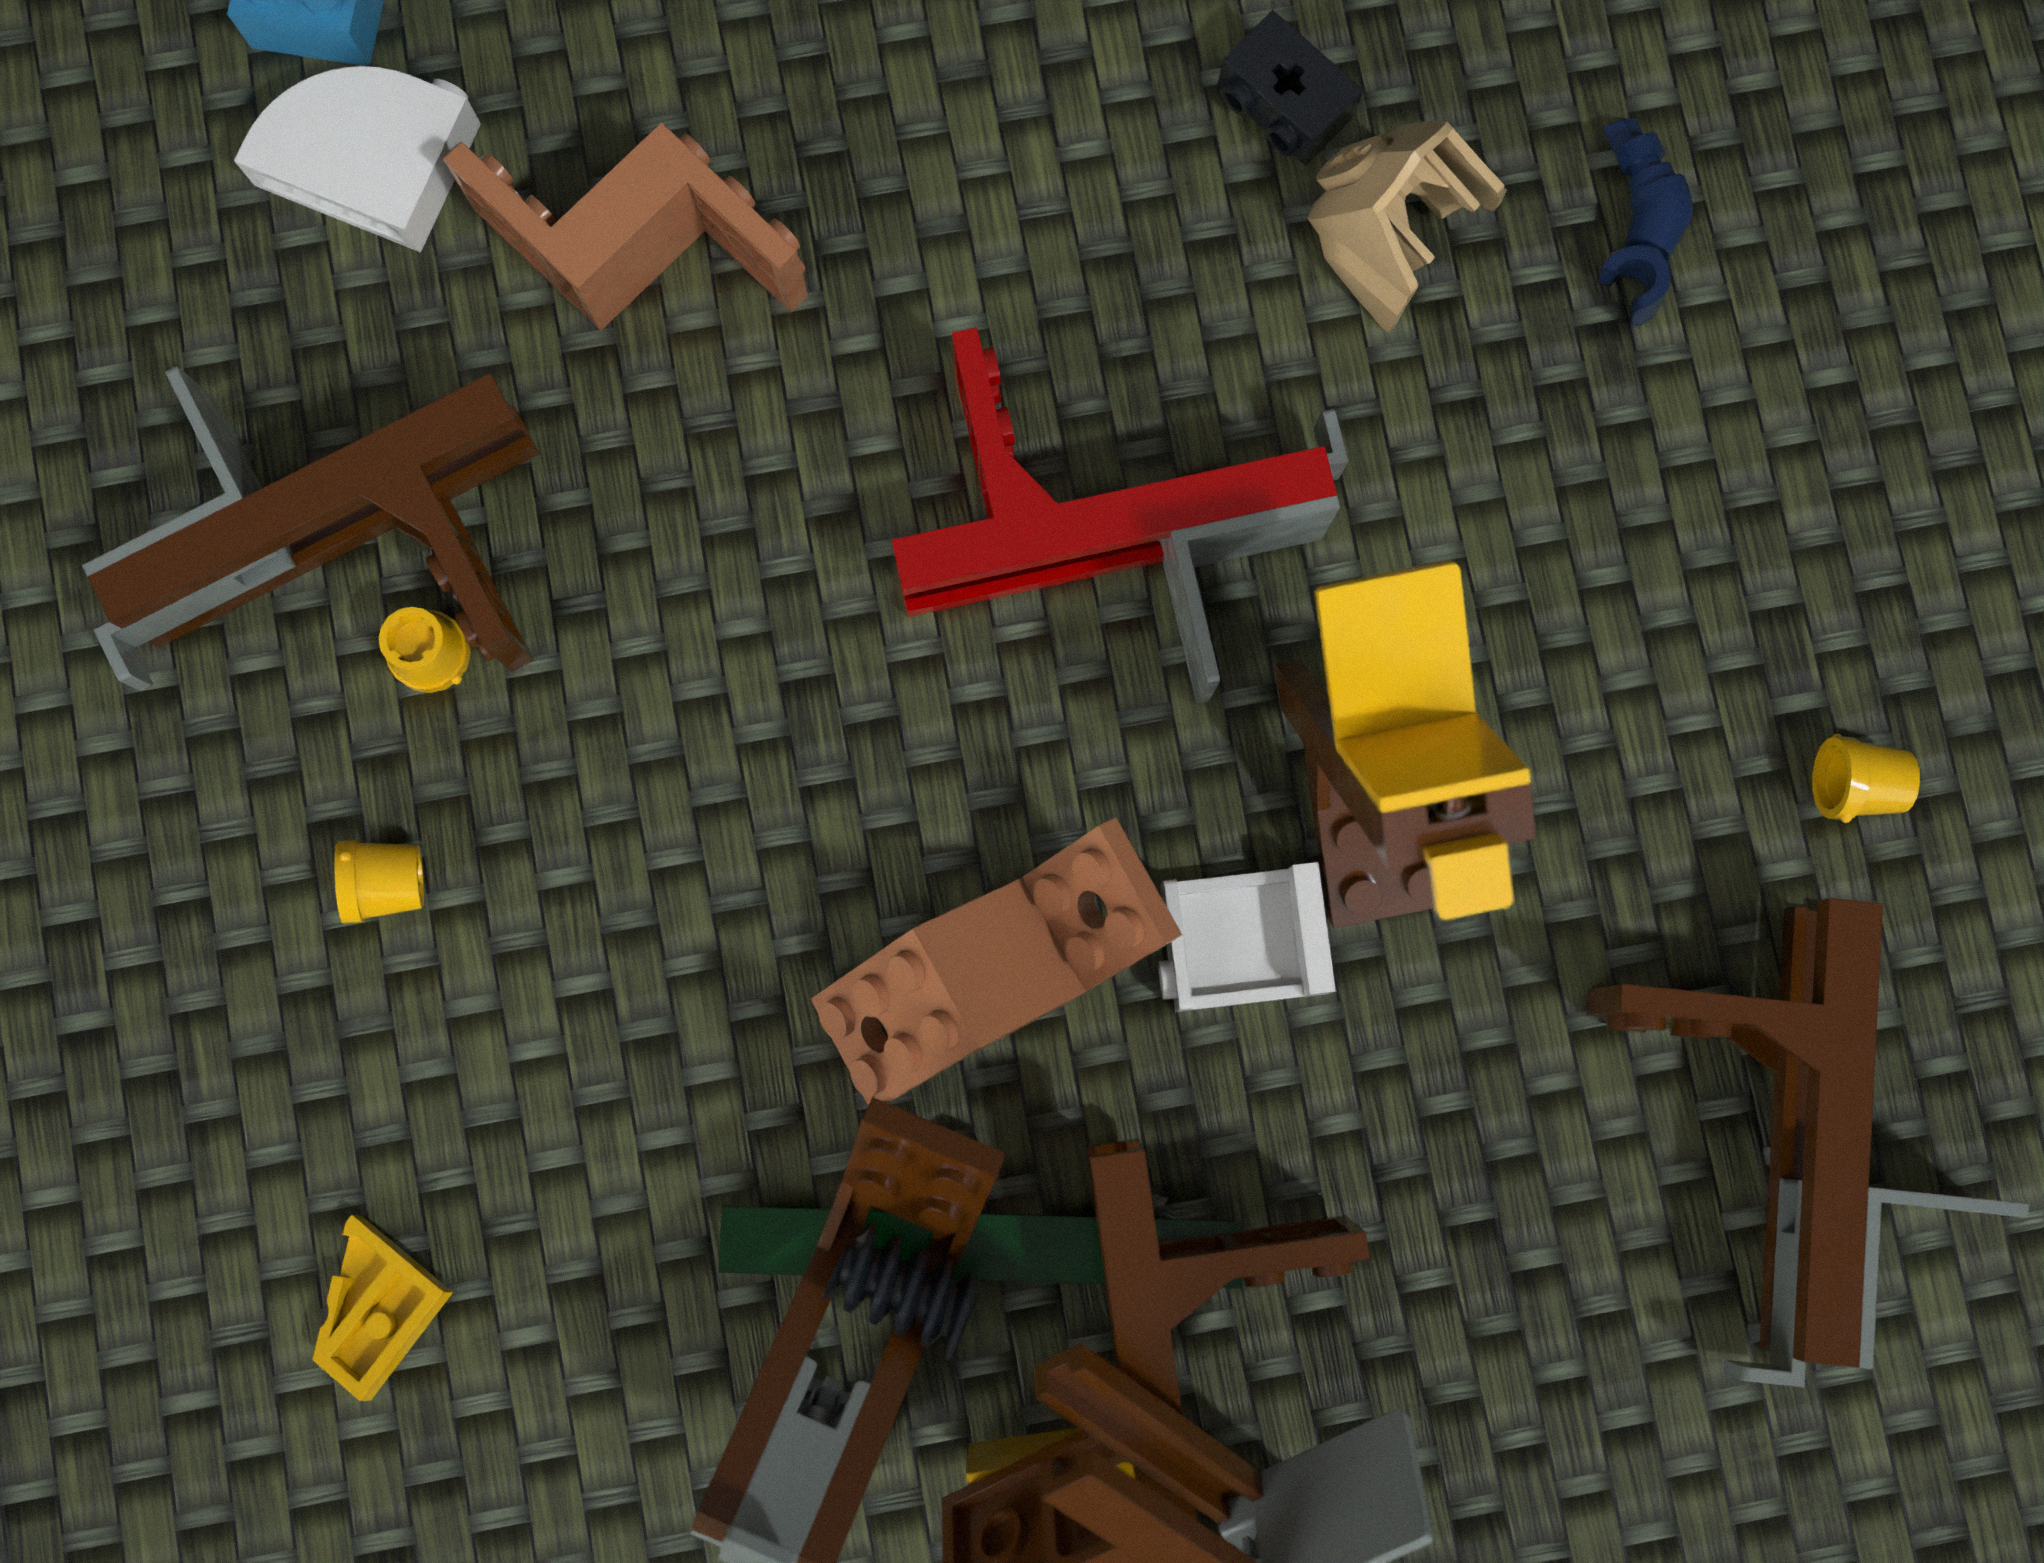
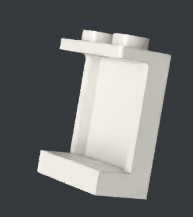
(1247, 939)

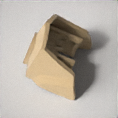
(1365, 212)

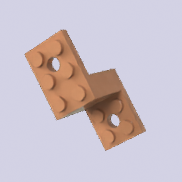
(633, 225)
(995, 964)

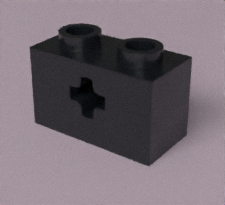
(1288, 88)

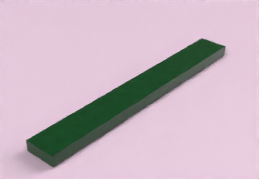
(997, 1250)

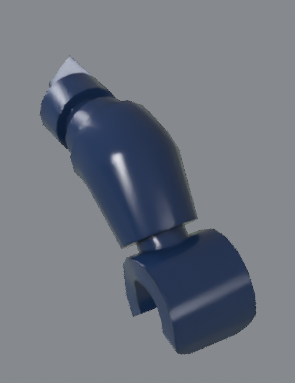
(1659, 218)

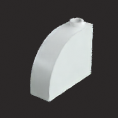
(362, 148)

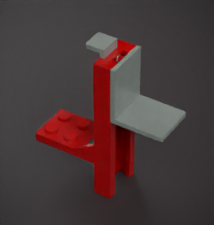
(1175, 521)

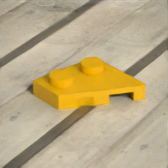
(374, 1310)

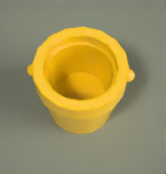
(424, 649)
(1863, 779)
(377, 879)

